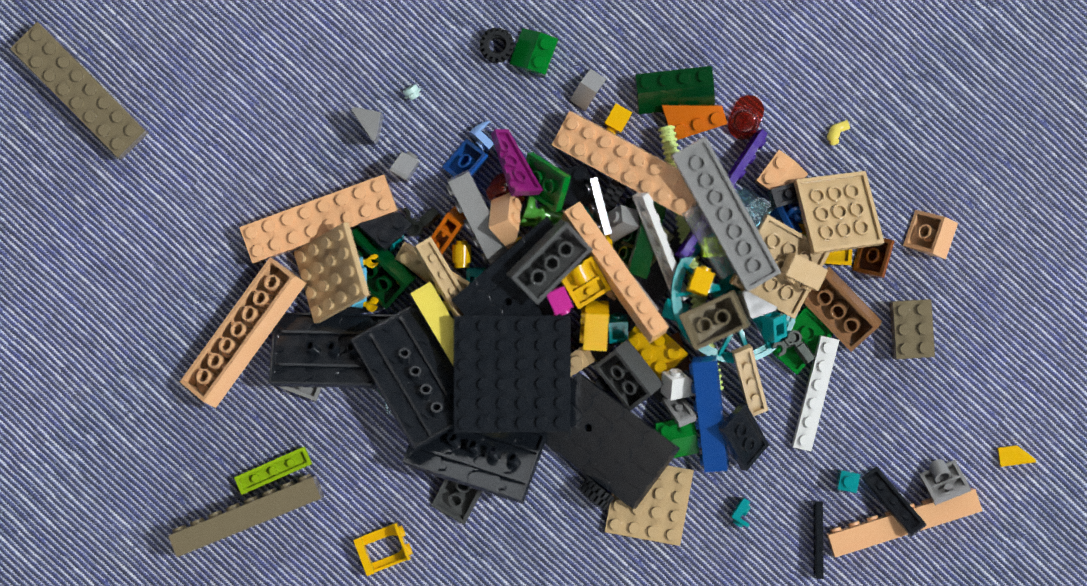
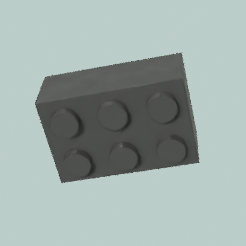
(628, 375)

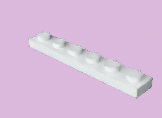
(657, 238)
(815, 393)

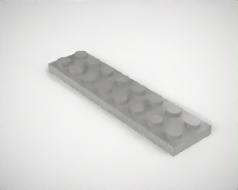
(725, 214)

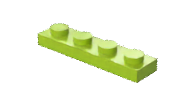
(273, 470)

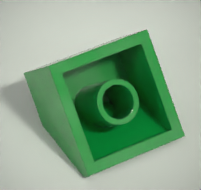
(534, 51)
(683, 437)

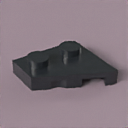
(386, 229)

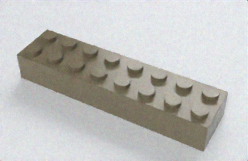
(79, 90)
(242, 517)

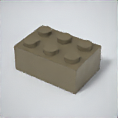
(912, 329)

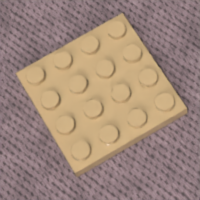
(838, 212)
(780, 241)
(331, 273)
(660, 513)

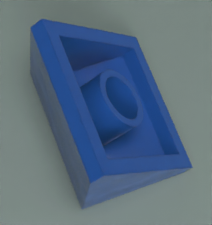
(465, 158)

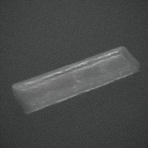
(708, 241)

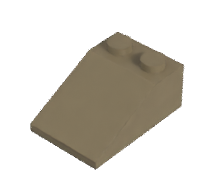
(714, 320)

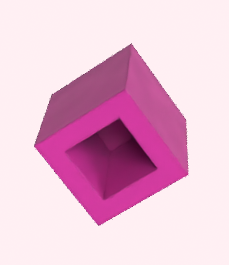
(559, 300)

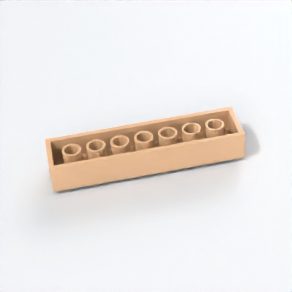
(624, 162)
(308, 221)
(242, 332)

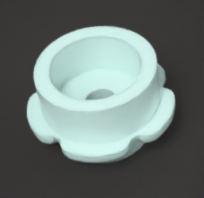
(412, 92)

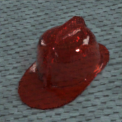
(745, 117)

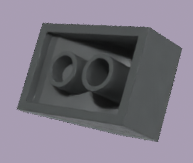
(456, 500)

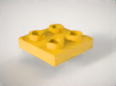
(585, 283)

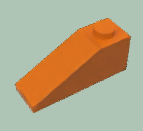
(448, 229)

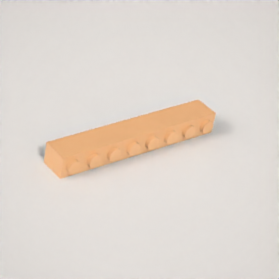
(617, 274)
(886, 528)

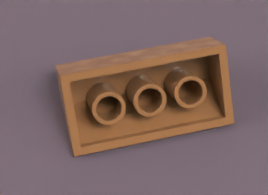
(842, 311)

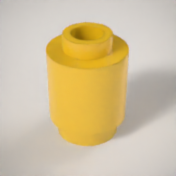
(461, 254)

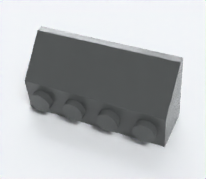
(549, 261)

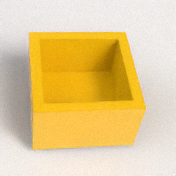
(594, 325)

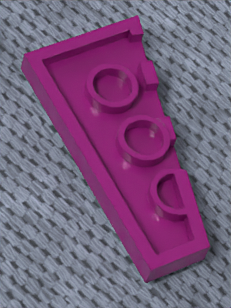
(516, 170)

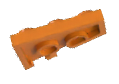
(693, 118)

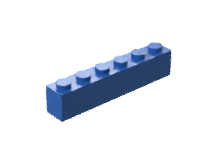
(710, 413)

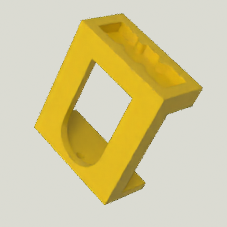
(403, 555)

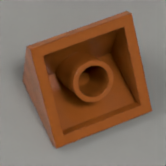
(874, 259)

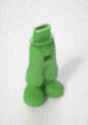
(532, 215)

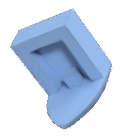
(481, 139)

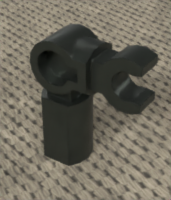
(424, 221)
(794, 339)

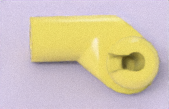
(835, 130)

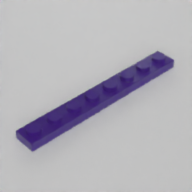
(736, 172)

